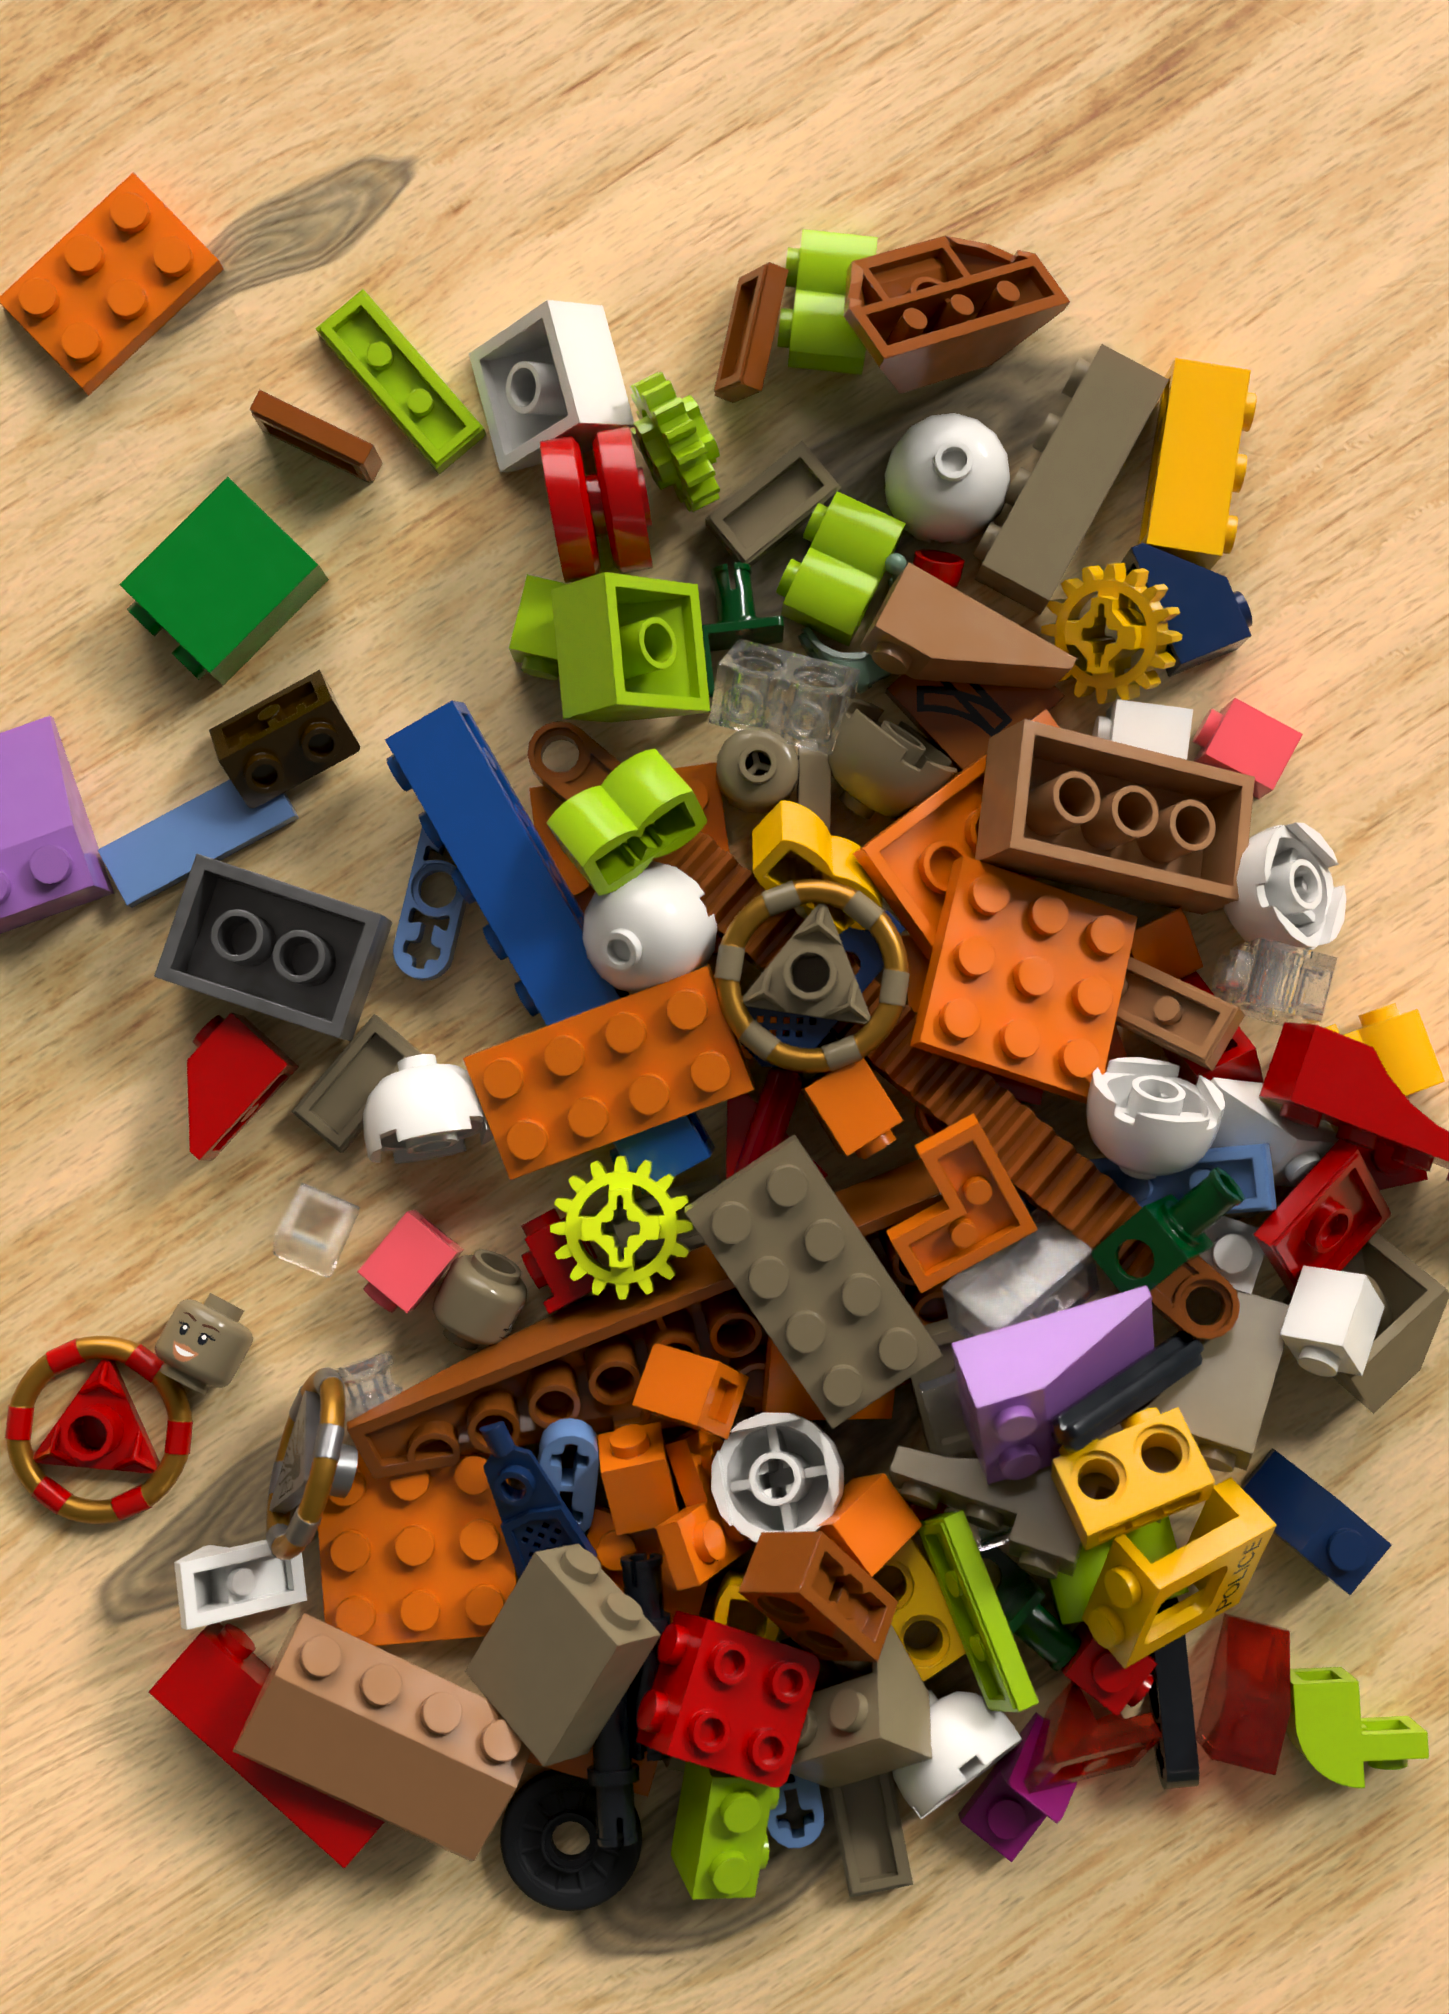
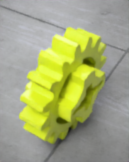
(592, 1227)

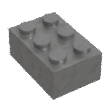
(273, 947)

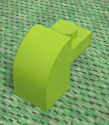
(1333, 1736)

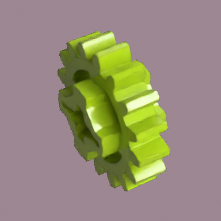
(675, 442)

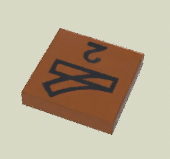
(965, 715)

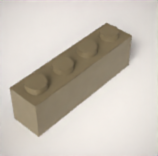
(1070, 478)

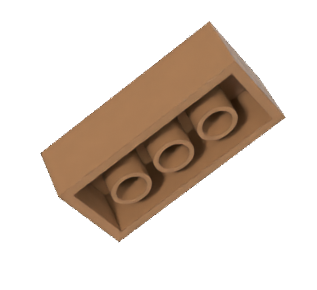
(1113, 817)

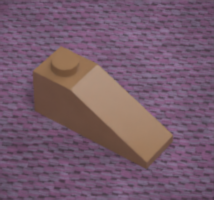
(950, 637)

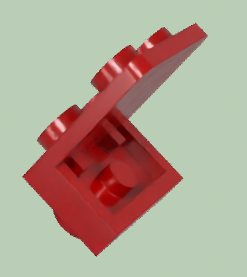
(727, 1700)

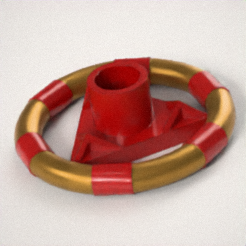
(98, 1430)

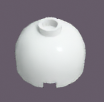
(947, 478)
(1288, 889)
(649, 929)
(423, 1112)
(1150, 1117)
(777, 1475)
(964, 1746)

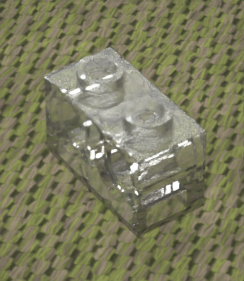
(783, 695)
(1275, 981)

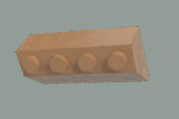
(384, 1738)

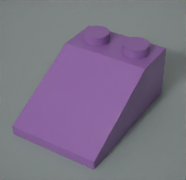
(45, 833)
(1035, 1369)

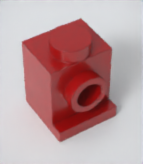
(547, 1269)

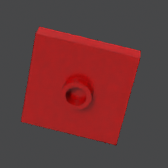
(1324, 1217)

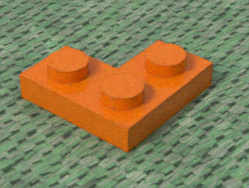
(975, 1217)
(697, 1537)

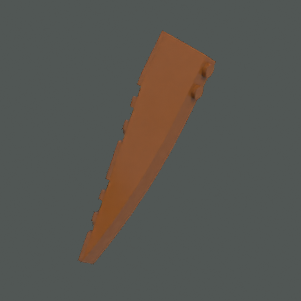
(595, 1351)

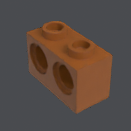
(819, 1596)

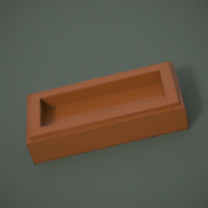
(750, 333)
(316, 437)

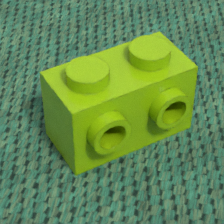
(721, 1833)

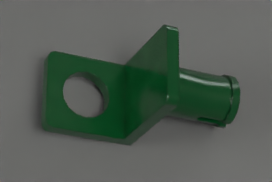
(736, 617)
(1171, 1230)
(1026, 1618)

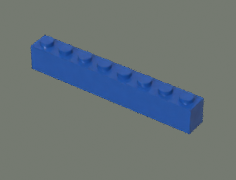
(520, 894)

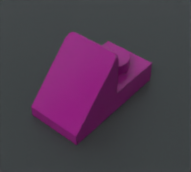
(1003, 1808)

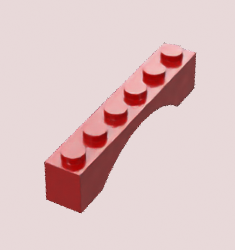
(1345, 1084)

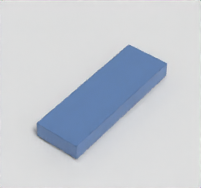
(208, 825)

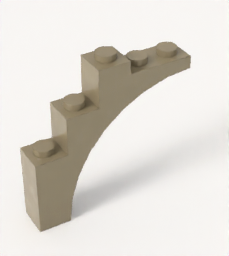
(1218, 1400)

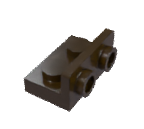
(283, 740)

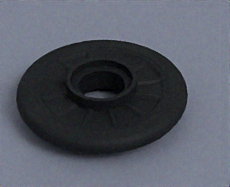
(544, 1871)

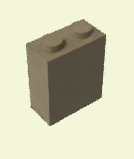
(562, 1653)

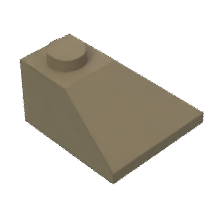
(1407, 1324)

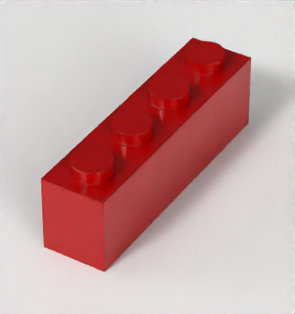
(212, 1695)

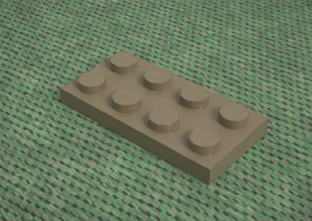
(813, 1281)

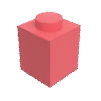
(1246, 743)
(408, 1263)

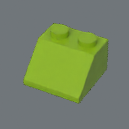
(629, 648)

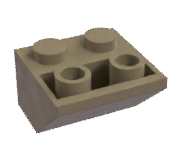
(864, 1718)

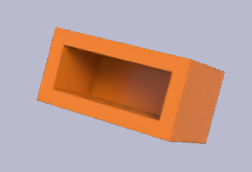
(853, 1109)

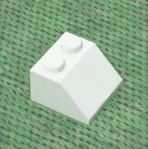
(549, 381)

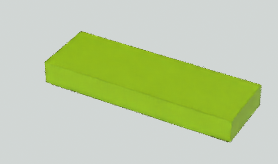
(401, 381)
(977, 1612)

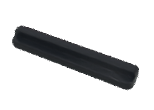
(1126, 1391)

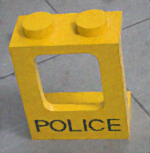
(1216, 1560)

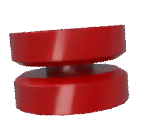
(597, 504)

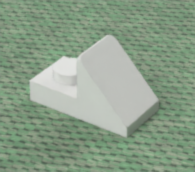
(235, 1583)

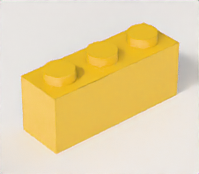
(1197, 461)

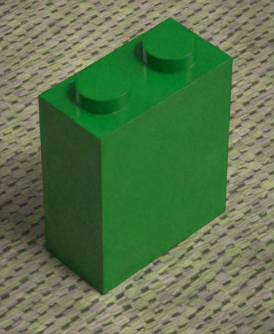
(222, 583)

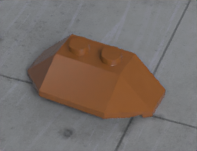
(946, 307)

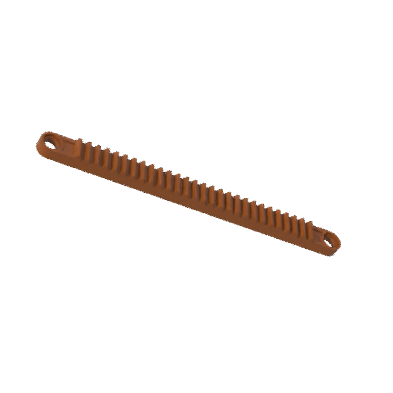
(1035, 1158)

